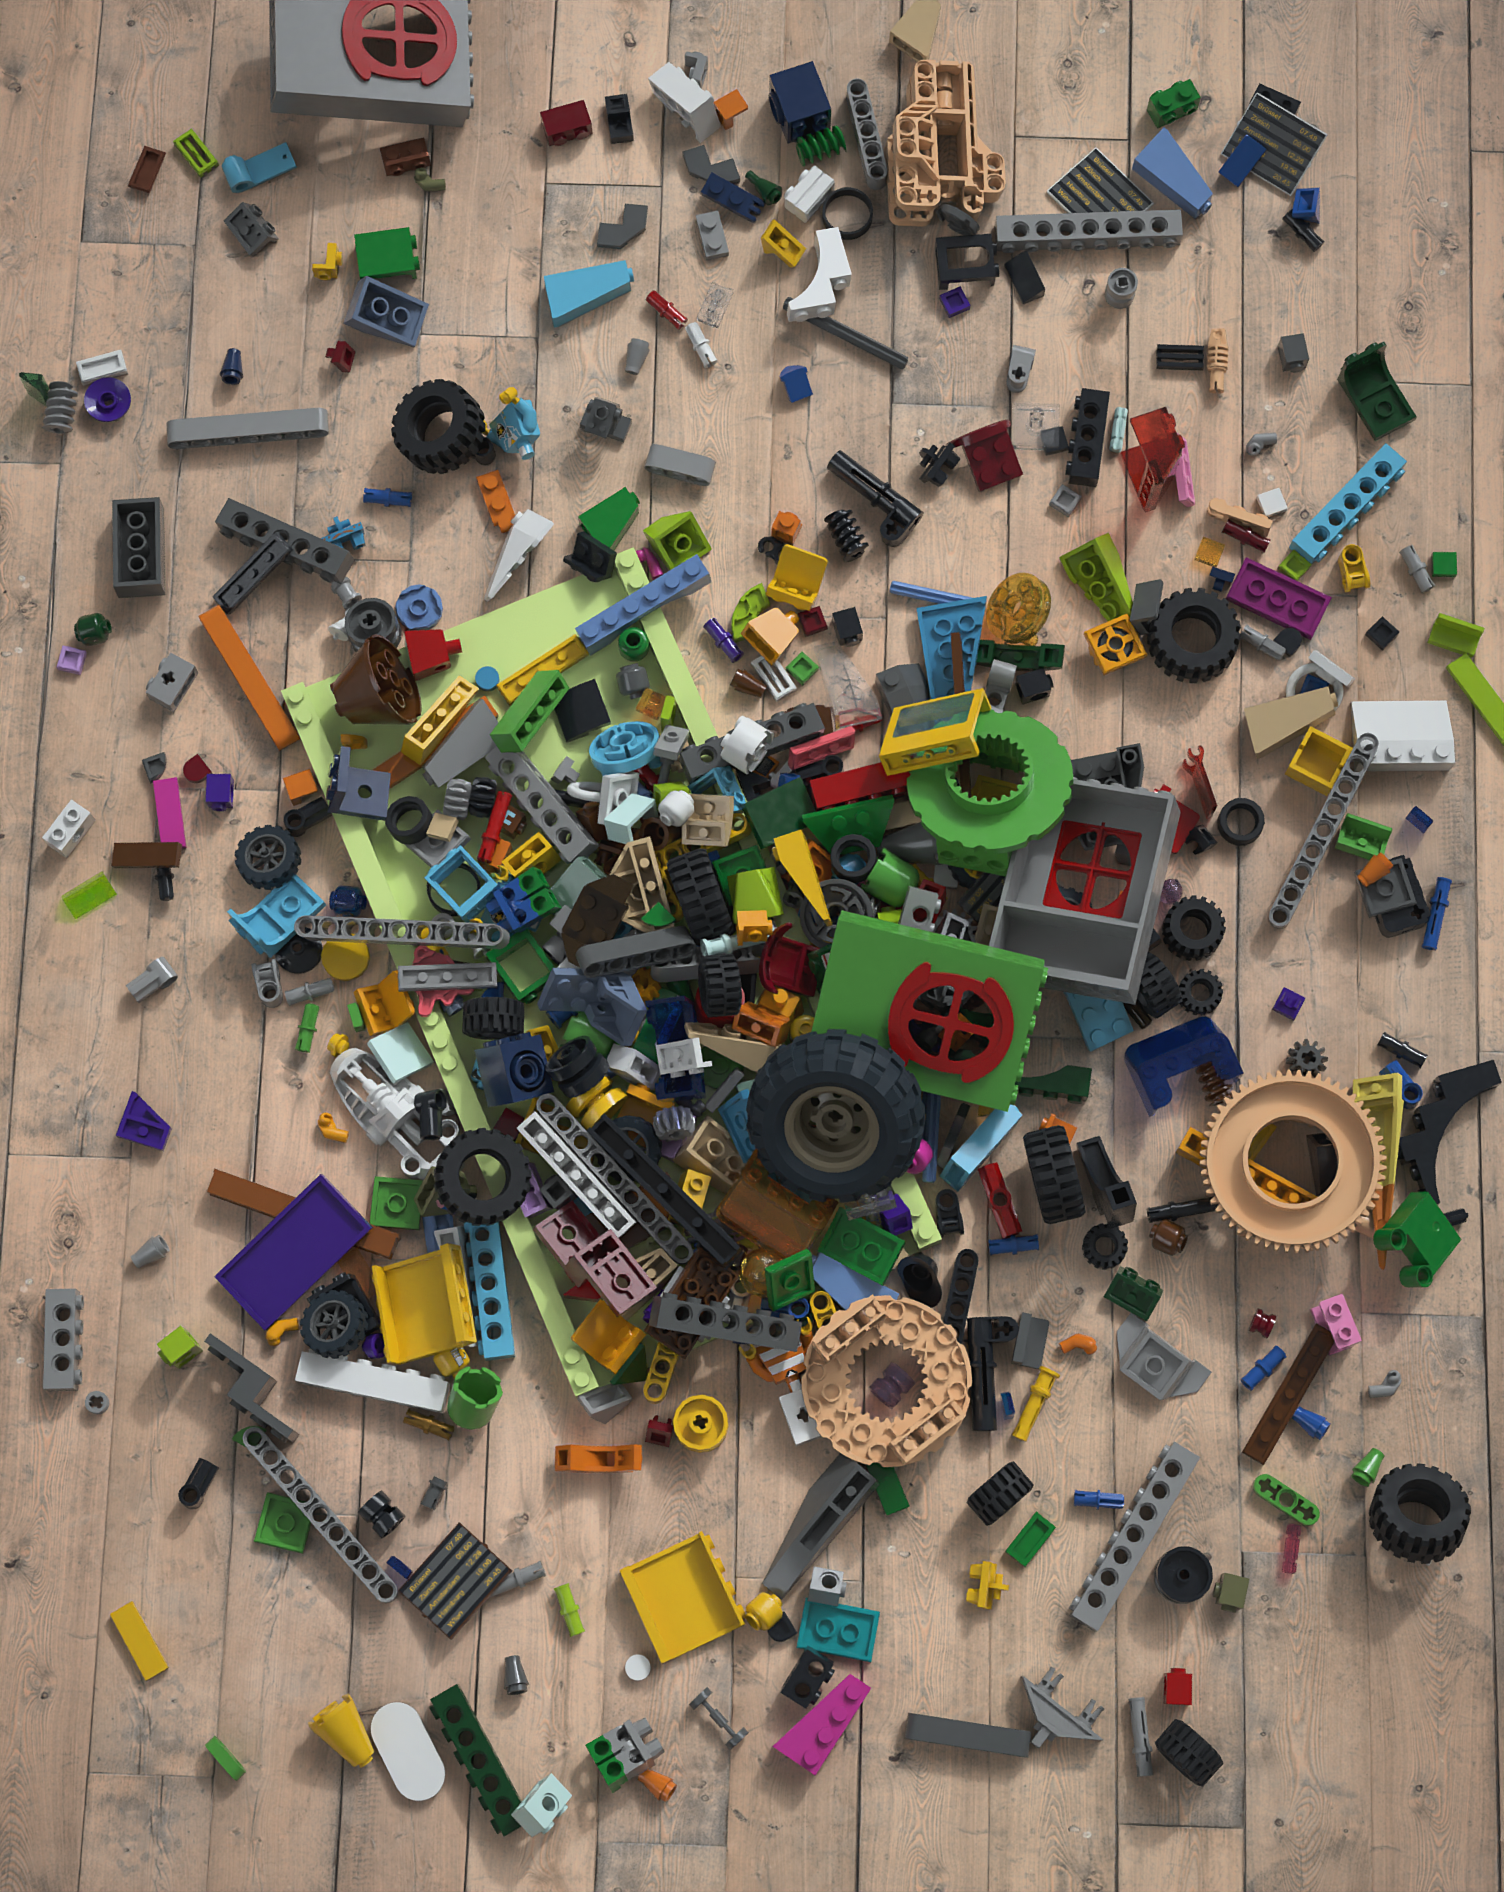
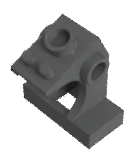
(605, 420)

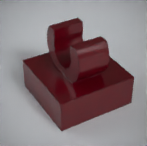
(341, 356)
(659, 1432)

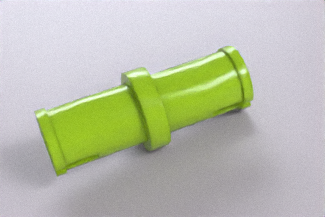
(569, 1609)

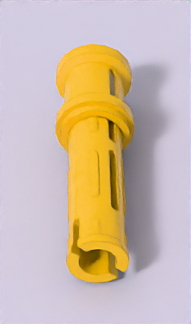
(1039, 1392)

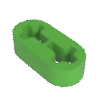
(225, 1758)

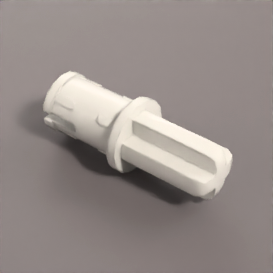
(700, 344)

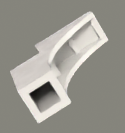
(832, 274)

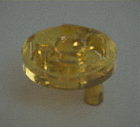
(1031, 615)

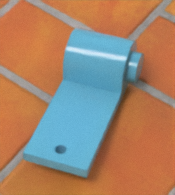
(249, 173)

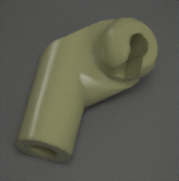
(427, 182)

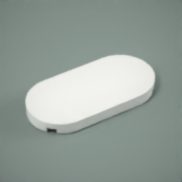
(408, 1751)

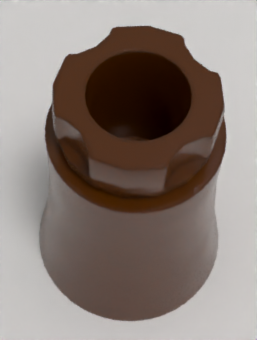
(660, 834)

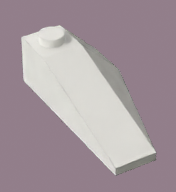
(522, 537)

